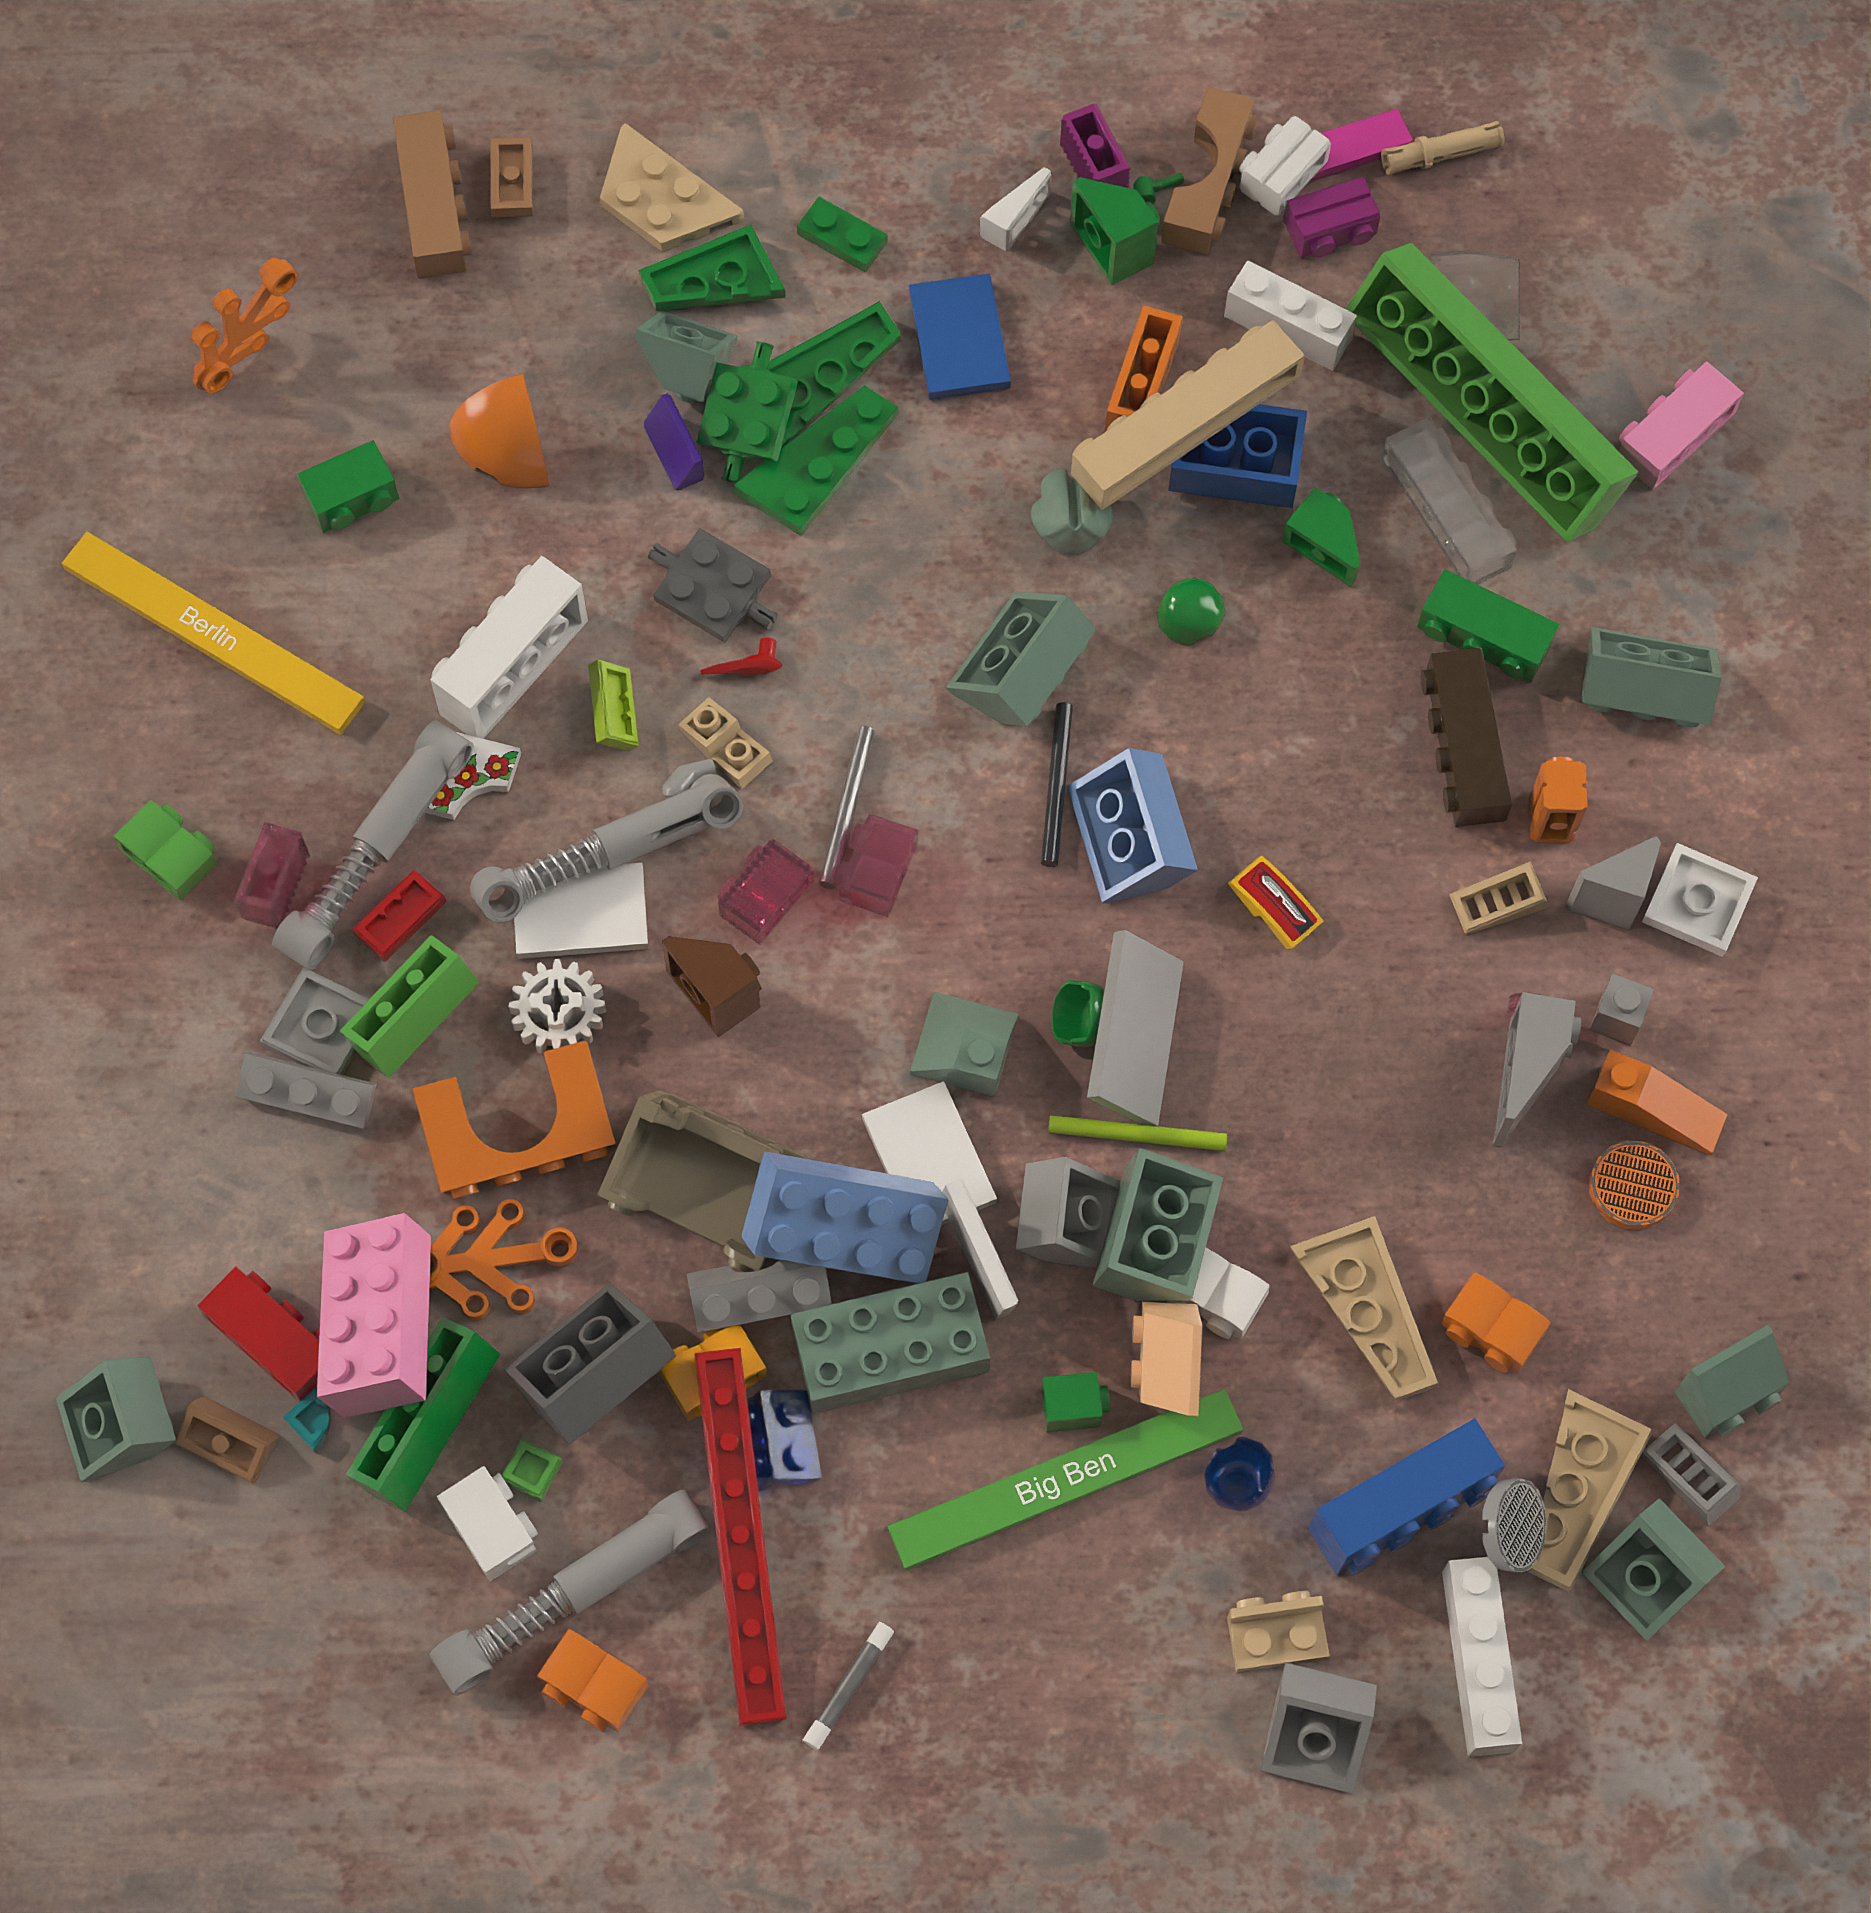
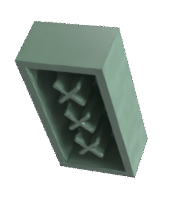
(890, 1343)

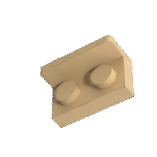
(1277, 1632)

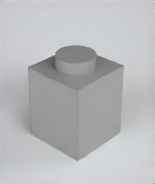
(1621, 1009)

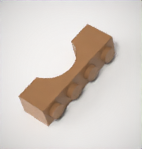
(1196, 209)

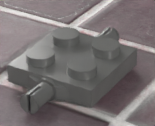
(712, 585)

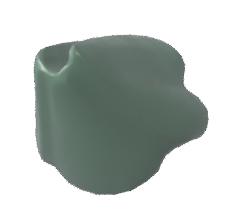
(1069, 515)

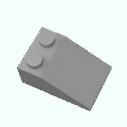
(1537, 1041)

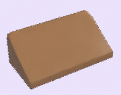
(226, 1438)

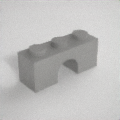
(735, 1298)

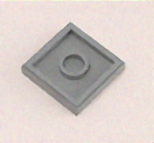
(310, 1023)

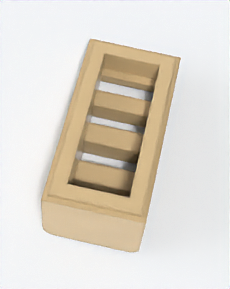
(1509, 879)

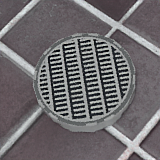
(1514, 1525)

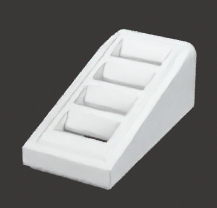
(1011, 215)

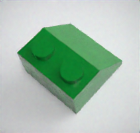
(1114, 227)

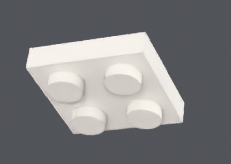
(1700, 899)

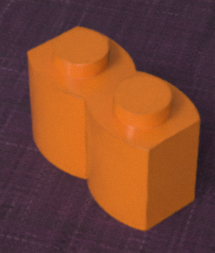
(1495, 1324)
(593, 1681)

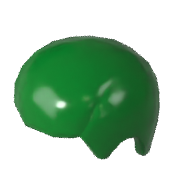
(1190, 610)
(1077, 1013)

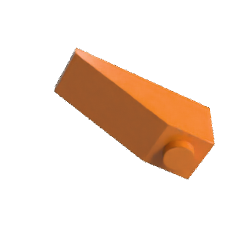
(1655, 1103)

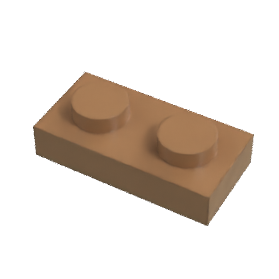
(511, 177)

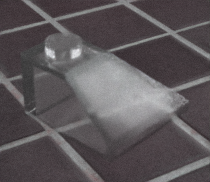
(1488, 283)

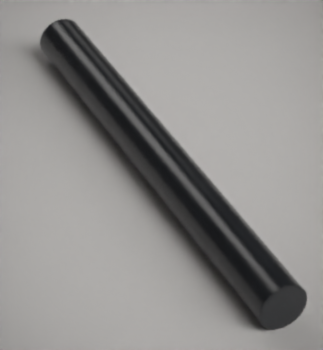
(1056, 784)

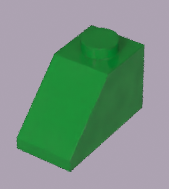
(1325, 535)

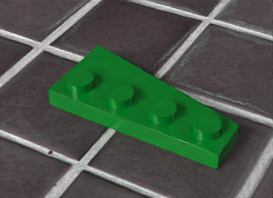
(833, 363)
(817, 461)

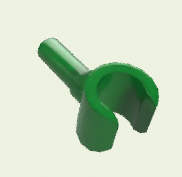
(1147, 187)

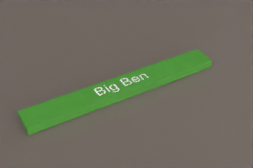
(1062, 1480)

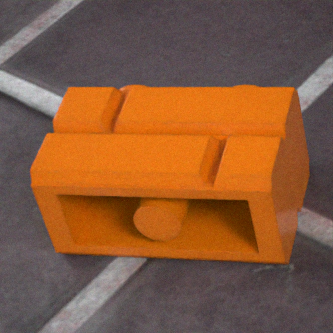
(1558, 800)

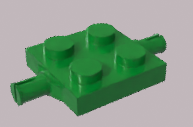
(747, 412)

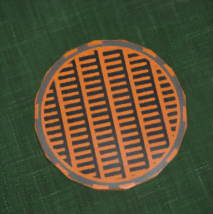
(1634, 1185)

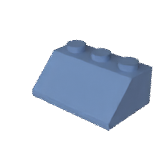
(1132, 826)

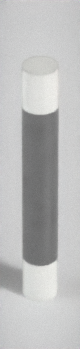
(848, 1686)

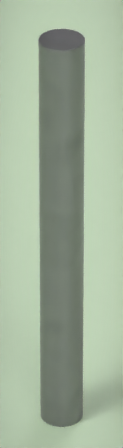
(847, 806)

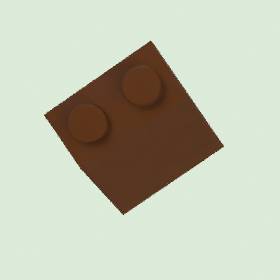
(714, 980)

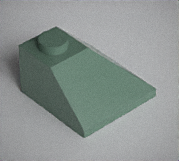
(684, 353)
(964, 1044)

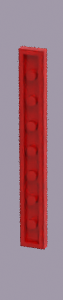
(740, 1537)

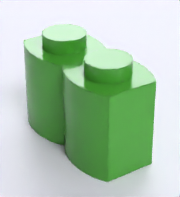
(166, 849)

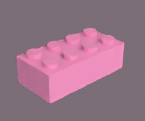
(374, 1316)

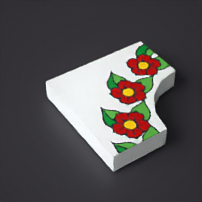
(487, 770)

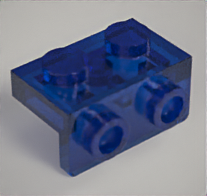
(783, 1438)

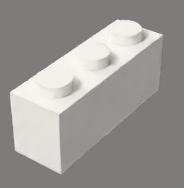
(1310, 321)

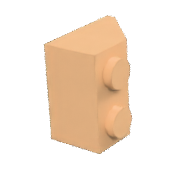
(1168, 1356)

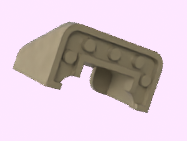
(690, 1171)

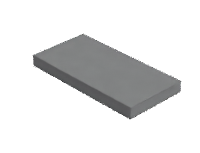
(1135, 1029)

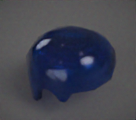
(1240, 1475)

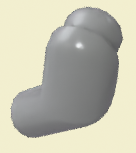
(685, 775)

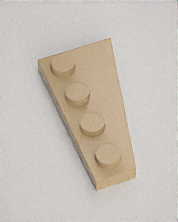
(1365, 1294)
(1587, 1474)

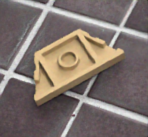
(661, 195)

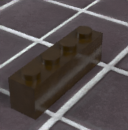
(1467, 737)

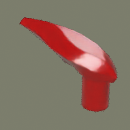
(757, 664)

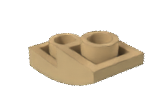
(721, 738)

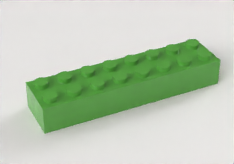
(1490, 392)

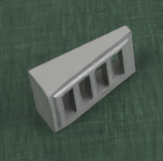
(1708, 1510)

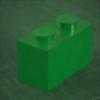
(348, 487)

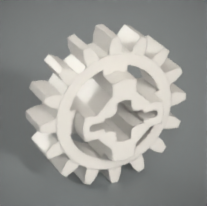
(540, 1006)

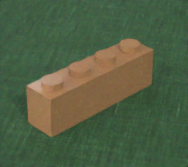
(430, 194)

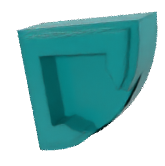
(310, 1420)

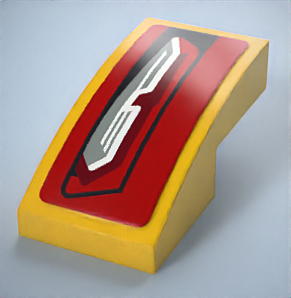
(1277, 901)

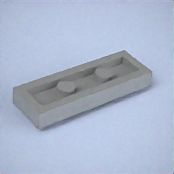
(306, 1090)

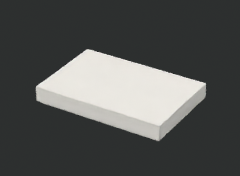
(585, 915)
(928, 1142)
(979, 1250)

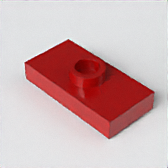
(399, 915)

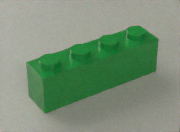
(414, 1434)

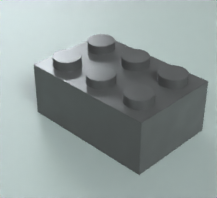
(590, 1362)

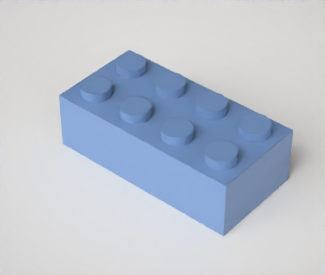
(844, 1218)

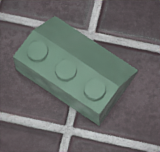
(1022, 657)
(1651, 677)
(1158, 1229)

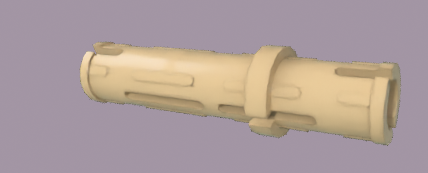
(1432, 150)

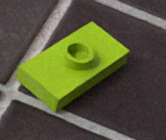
(613, 705)

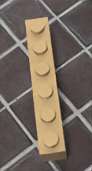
(1186, 413)

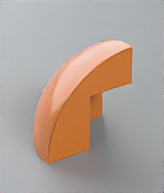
(500, 434)

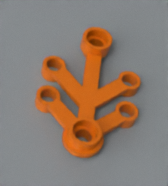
(214, 369)
(483, 1260)

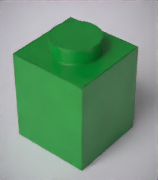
(1074, 1401)

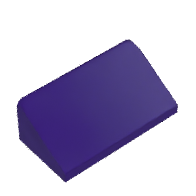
(674, 444)

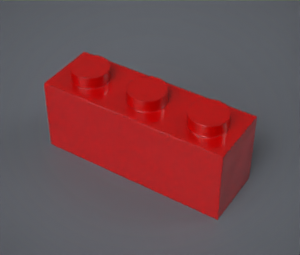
(265, 1330)

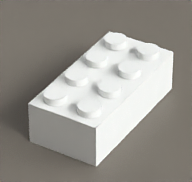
(509, 648)

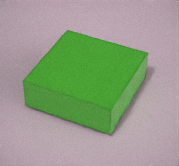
(531, 1469)

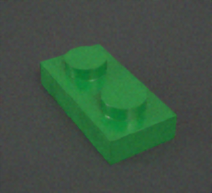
(842, 234)

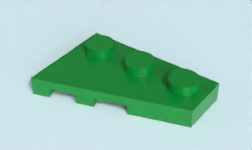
(714, 274)

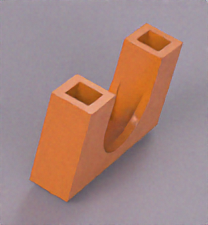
(465, 1160)

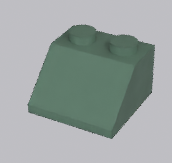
(1734, 1384)
(115, 1417)
(1653, 1569)

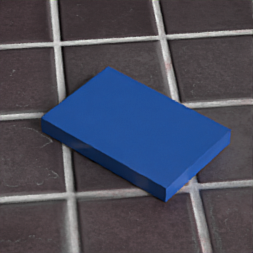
(959, 336)

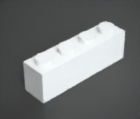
(1481, 1657)

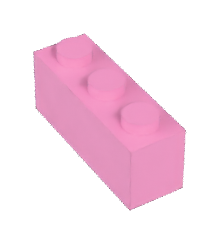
(1679, 423)

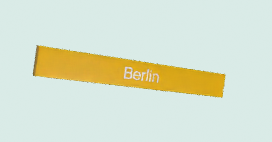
(213, 633)

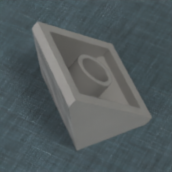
(1615, 886)

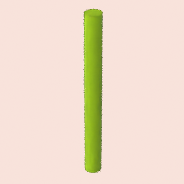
(1137, 1133)

